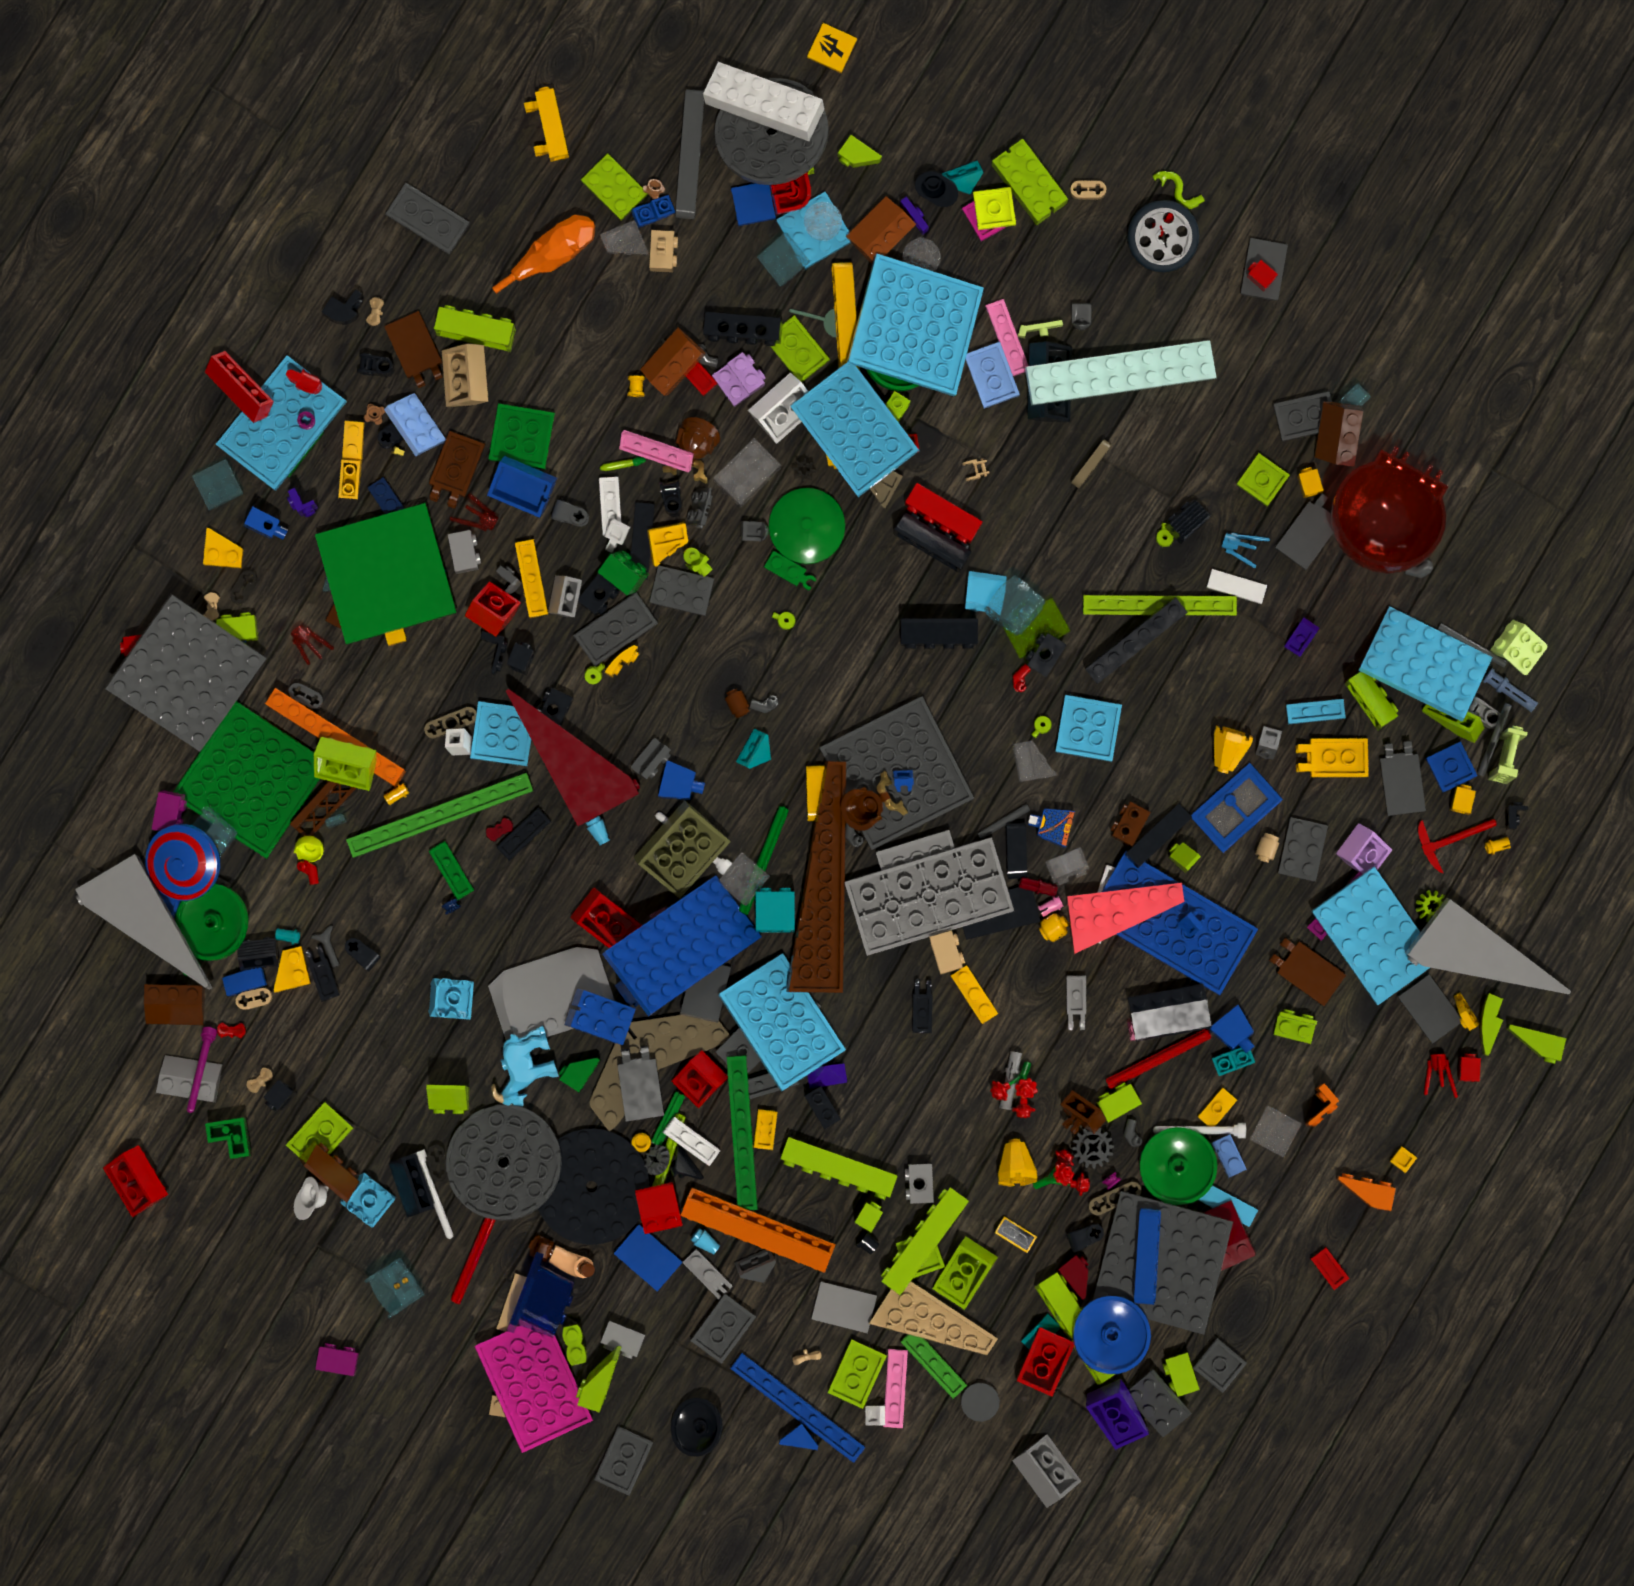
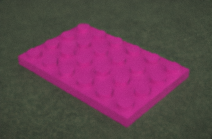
(532, 1385)

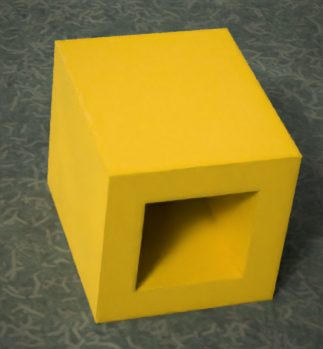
(1310, 482)
(1463, 799)

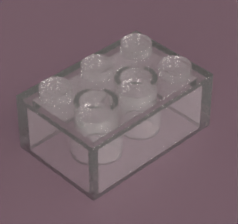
(747, 472)

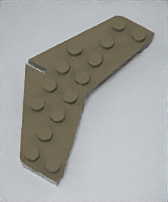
(668, 1042)

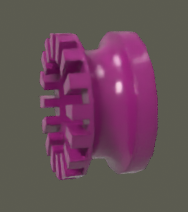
(309, 415)
(1112, 1181)

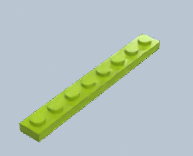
(1149, 604)

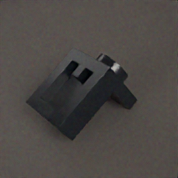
(1512, 817)

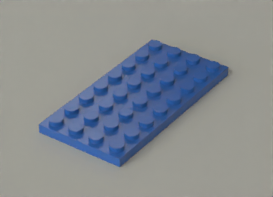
(681, 945)
(1206, 956)

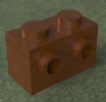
(1130, 824)

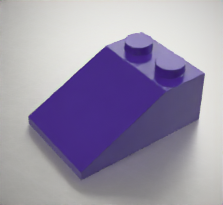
(1116, 1414)

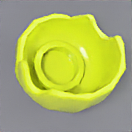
(309, 848)

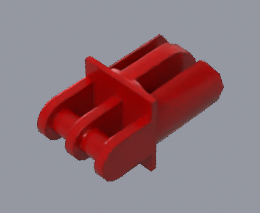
(305, 381)

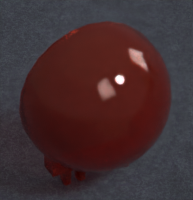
(1389, 514)

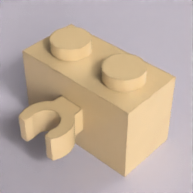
(662, 251)

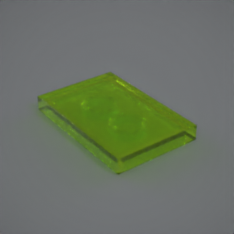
(1048, 620)

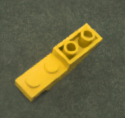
(351, 459)

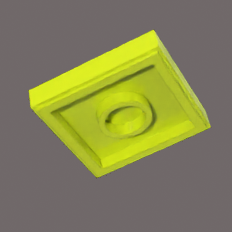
(994, 208)

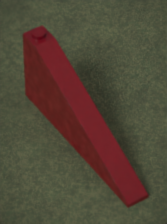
(581, 775)

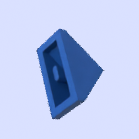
(799, 1438)

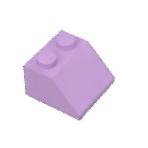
(1363, 850)

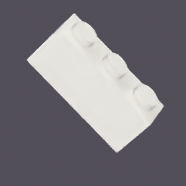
(774, 408)

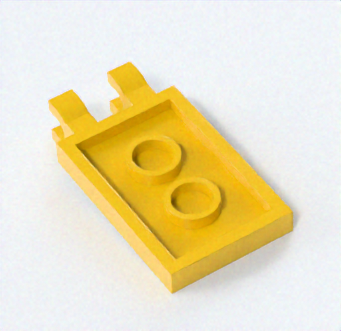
(1334, 757)

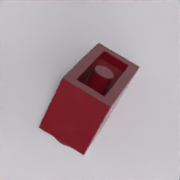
(1076, 1275)

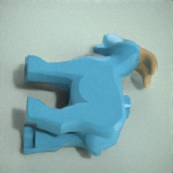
(520, 1066)

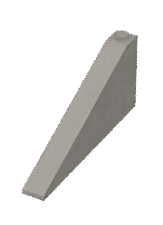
(136, 908)
(1466, 946)

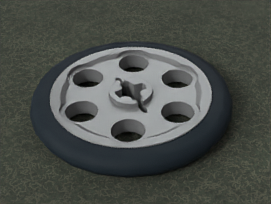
(1156, 210)

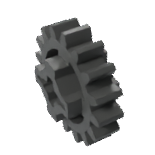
(1100, 1154)

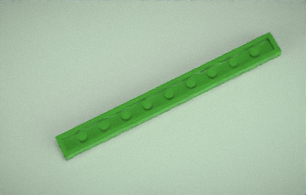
(439, 815)

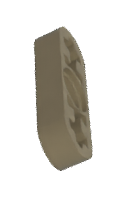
(1090, 465)
(462, 712)
(1099, 1199)

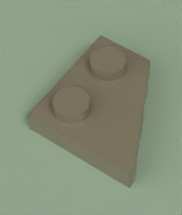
(886, 487)

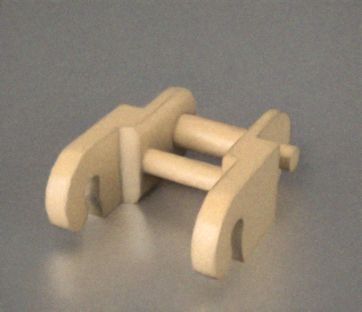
(975, 463)

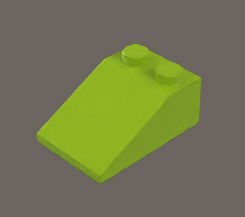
(448, 1098)
(965, 1272)
(595, 1388)

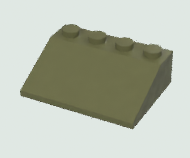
(681, 849)

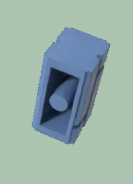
(1229, 1156)

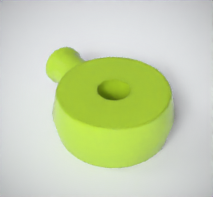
(1164, 532)
(781, 617)
(596, 671)
(1038, 728)

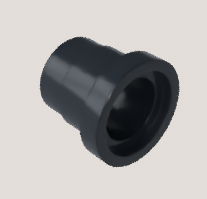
(867, 1242)

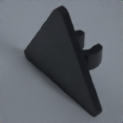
(684, 1165)

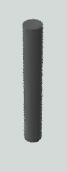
(1002, 822)

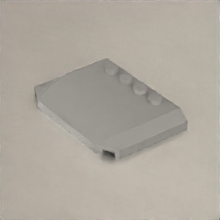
(544, 990)

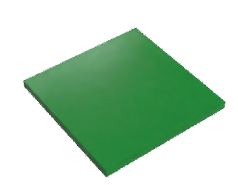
(385, 573)
(251, 778)

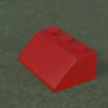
(135, 1181)

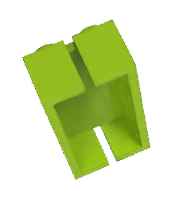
(1029, 182)
(475, 328)

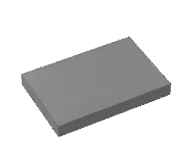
(844, 1307)

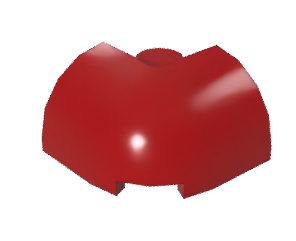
(791, 195)

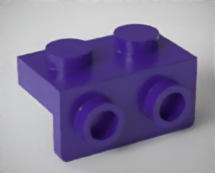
(296, 504)

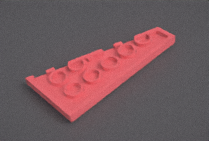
(1108, 913)

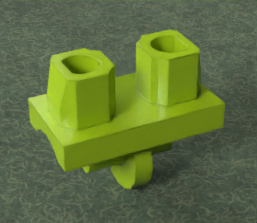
(696, 561)

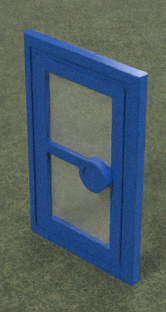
(1236, 808)

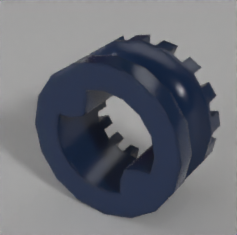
(450, 906)

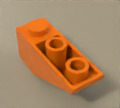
(1372, 1194)

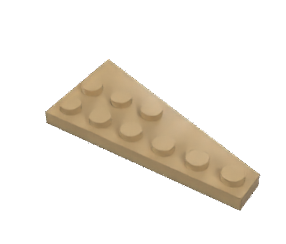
(929, 1318)

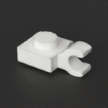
(617, 534)

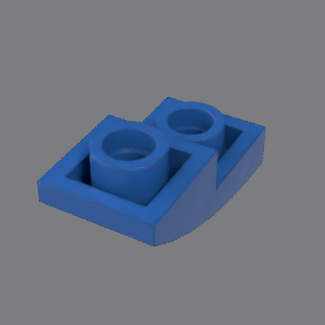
(653, 211)
(244, 981)

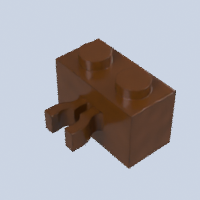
(1081, 1113)

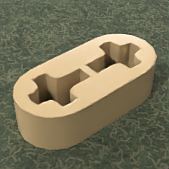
(1089, 195)
(252, 994)

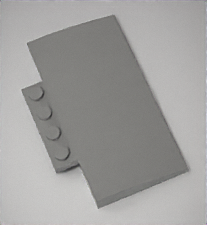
(927, 891)

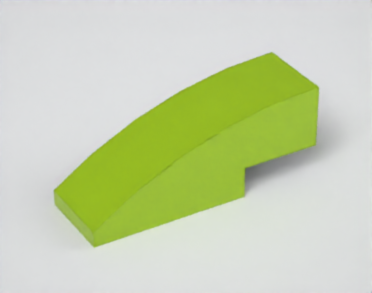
(1489, 1022)

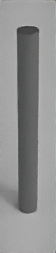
(1496, 659)
(1494, 739)

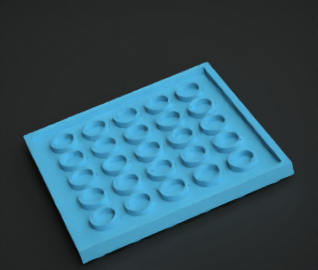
(915, 325)

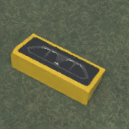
(1015, 1234)

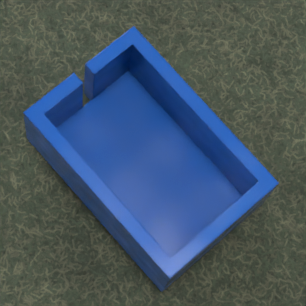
(522, 486)
(600, 1017)

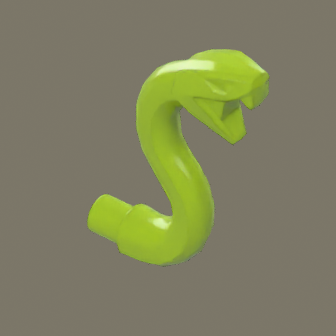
(1189, 204)

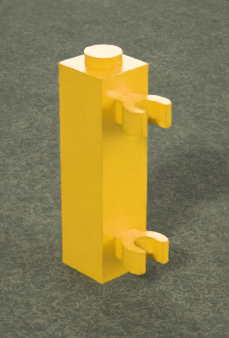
(551, 124)

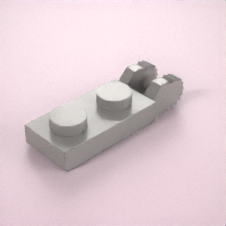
(1076, 1000)

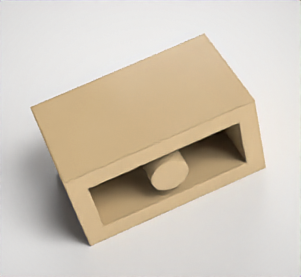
(946, 952)

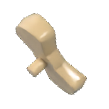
(376, 305)
(212, 600)
(255, 1084)
(807, 1356)

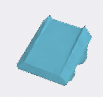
(981, 589)
(451, 998)
(369, 1200)

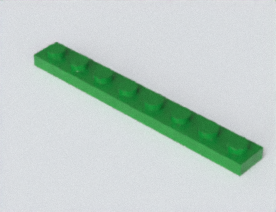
(742, 1132)

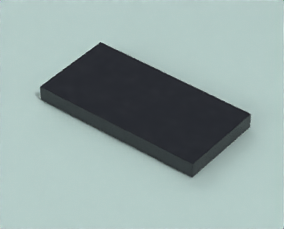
(1024, 914)

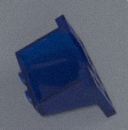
(542, 1300)

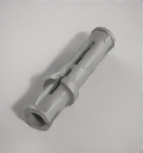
(1011, 1072)

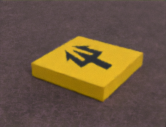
(832, 48)

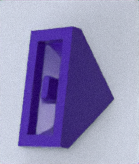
(827, 1076)

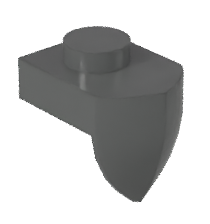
(1081, 315)
(753, 531)
(508, 575)

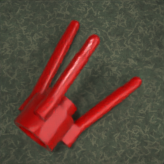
(1439, 1063)

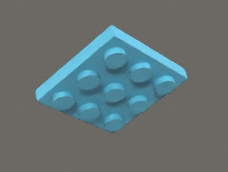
(812, 248)
(1088, 728)
(500, 735)

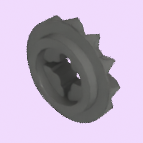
(663, 1157)

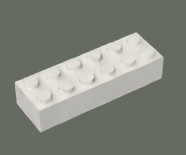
(763, 101)

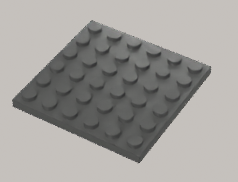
(185, 672)
(899, 742)
(1188, 1261)

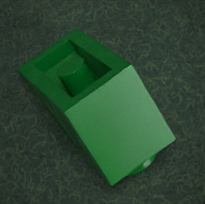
(578, 1073)

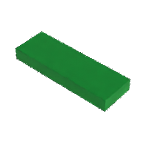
(451, 870)

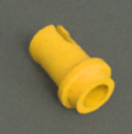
(396, 794)
(1497, 845)

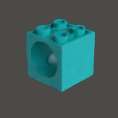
(775, 911)

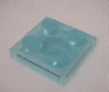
(783, 259)
(217, 484)

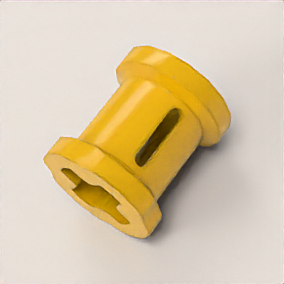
(636, 386)

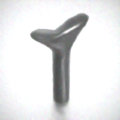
(325, 939)

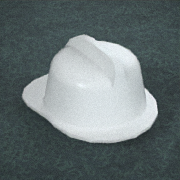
(311, 1196)

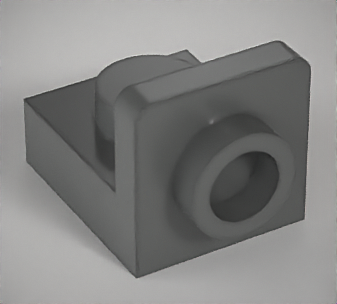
(1268, 743)

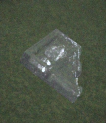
(624, 240)
(1031, 763)

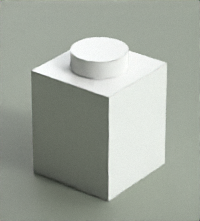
(458, 742)

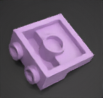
(739, 379)

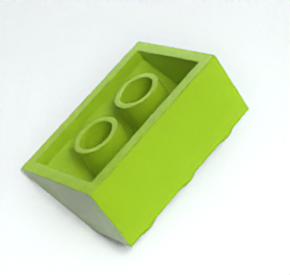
(1372, 699)
(344, 763)

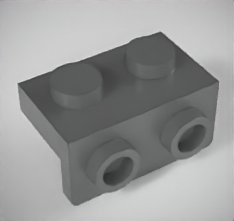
(650, 758)

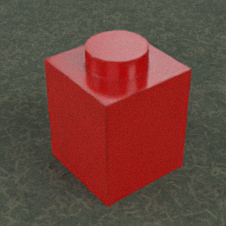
(1261, 275)
(1469, 1068)

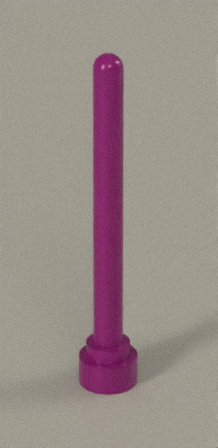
(208, 1036)

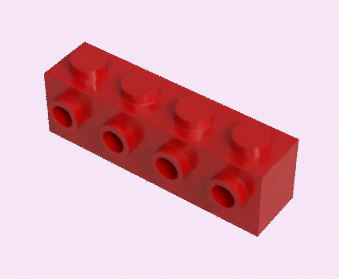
(239, 386)
(942, 512)

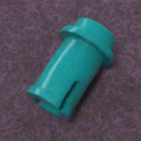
(287, 935)

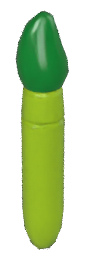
(622, 464)

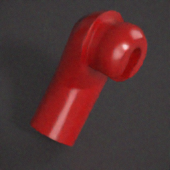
(1018, 678)
(309, 869)

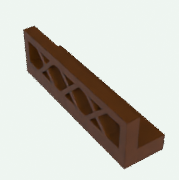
(316, 803)

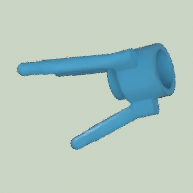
(1232, 542)

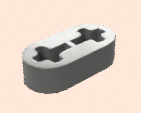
(308, 692)

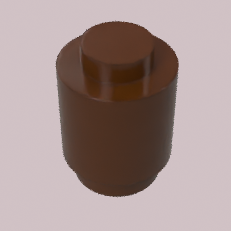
(737, 703)

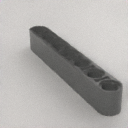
(690, 154)

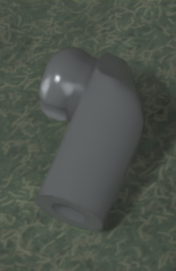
(707, 360)
(765, 706)
(852, 837)
(1130, 1135)

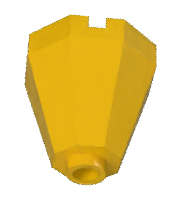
(1229, 748)
(1016, 1165)

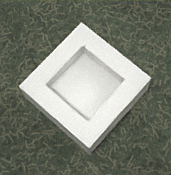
(875, 1415)

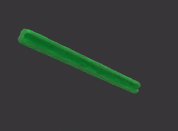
(768, 848)

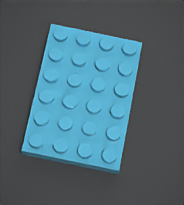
(854, 428)
(278, 442)
(1425, 664)
(1371, 934)
(781, 1025)

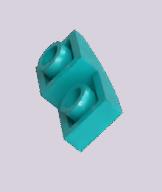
(1232, 1061)

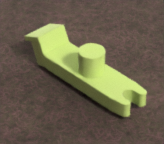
(1042, 328)

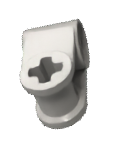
(1483, 711)

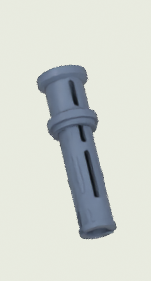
(1530, 704)

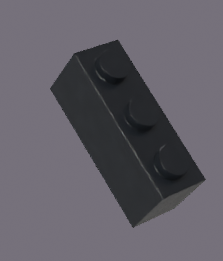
(411, 1185)

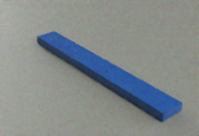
(797, 1407)

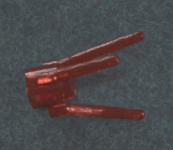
(488, 520)
(301, 635)

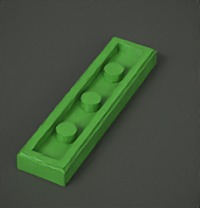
(934, 1365)

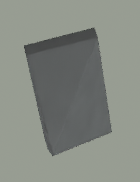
(756, 1266)

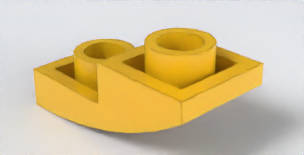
(626, 656)

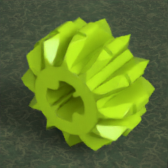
(1426, 901)

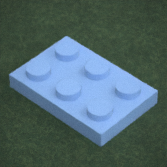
(991, 375)
(415, 424)

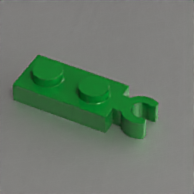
(788, 570)

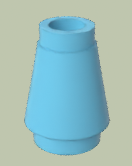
(598, 830)
(703, 1240)

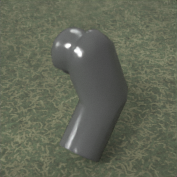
(1421, 571)

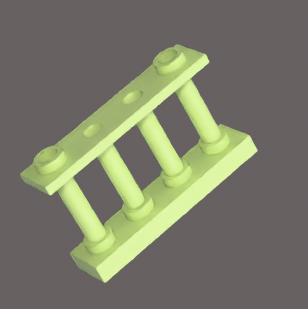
(1505, 771)

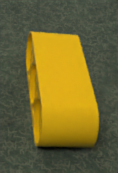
(814, 783)

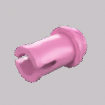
(1052, 906)

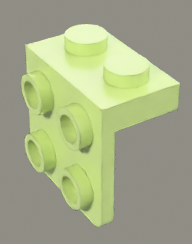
(1519, 646)

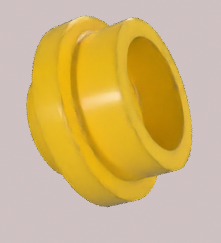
(641, 1142)

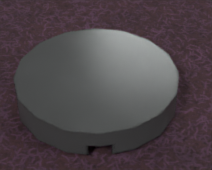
(980, 1402)

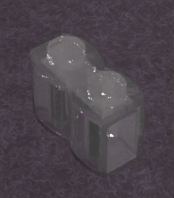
(1067, 865)

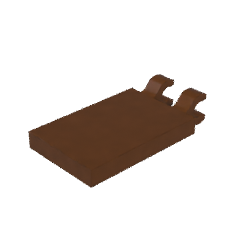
(414, 347)
(455, 467)
(1308, 972)

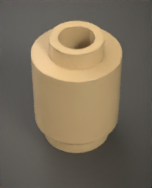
(1267, 847)

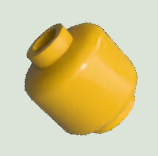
(1054, 927)

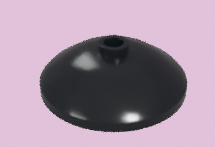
(688, 1424)

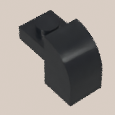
(341, 313)

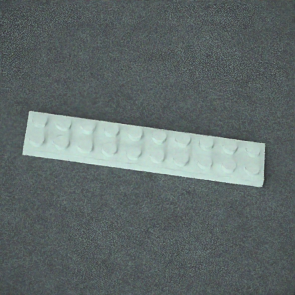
(1120, 372)

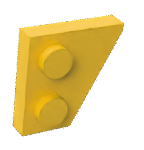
(666, 540)
(221, 551)
(292, 970)
(1467, 1018)

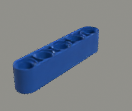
(1147, 1256)

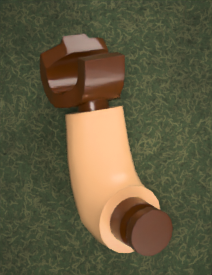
(562, 1259)

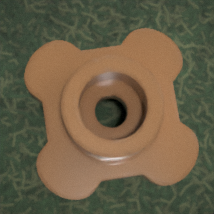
(654, 188)
(374, 409)

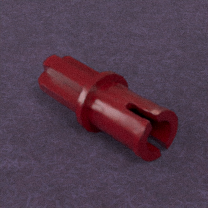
(1038, 886)

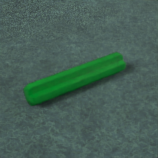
(670, 1112)

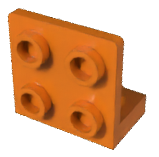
(1324, 1095)

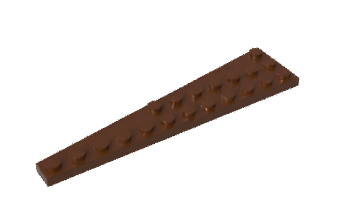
(820, 927)

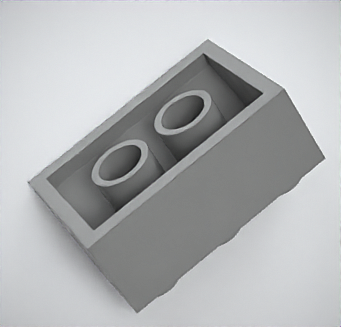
(178, 1076)
(1046, 1471)

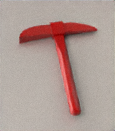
(1429, 847)

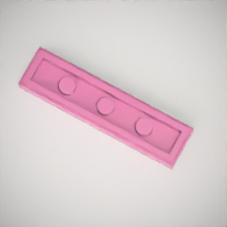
(1007, 336)
(656, 451)
(895, 1388)

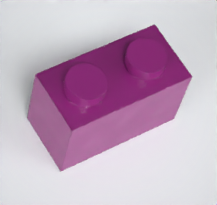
(168, 810)
(337, 1360)

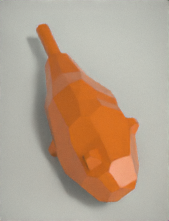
(552, 249)

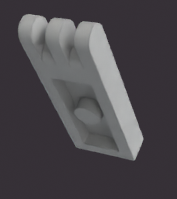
(706, 1273)

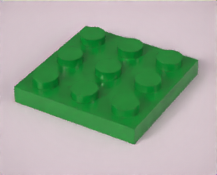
(522, 435)

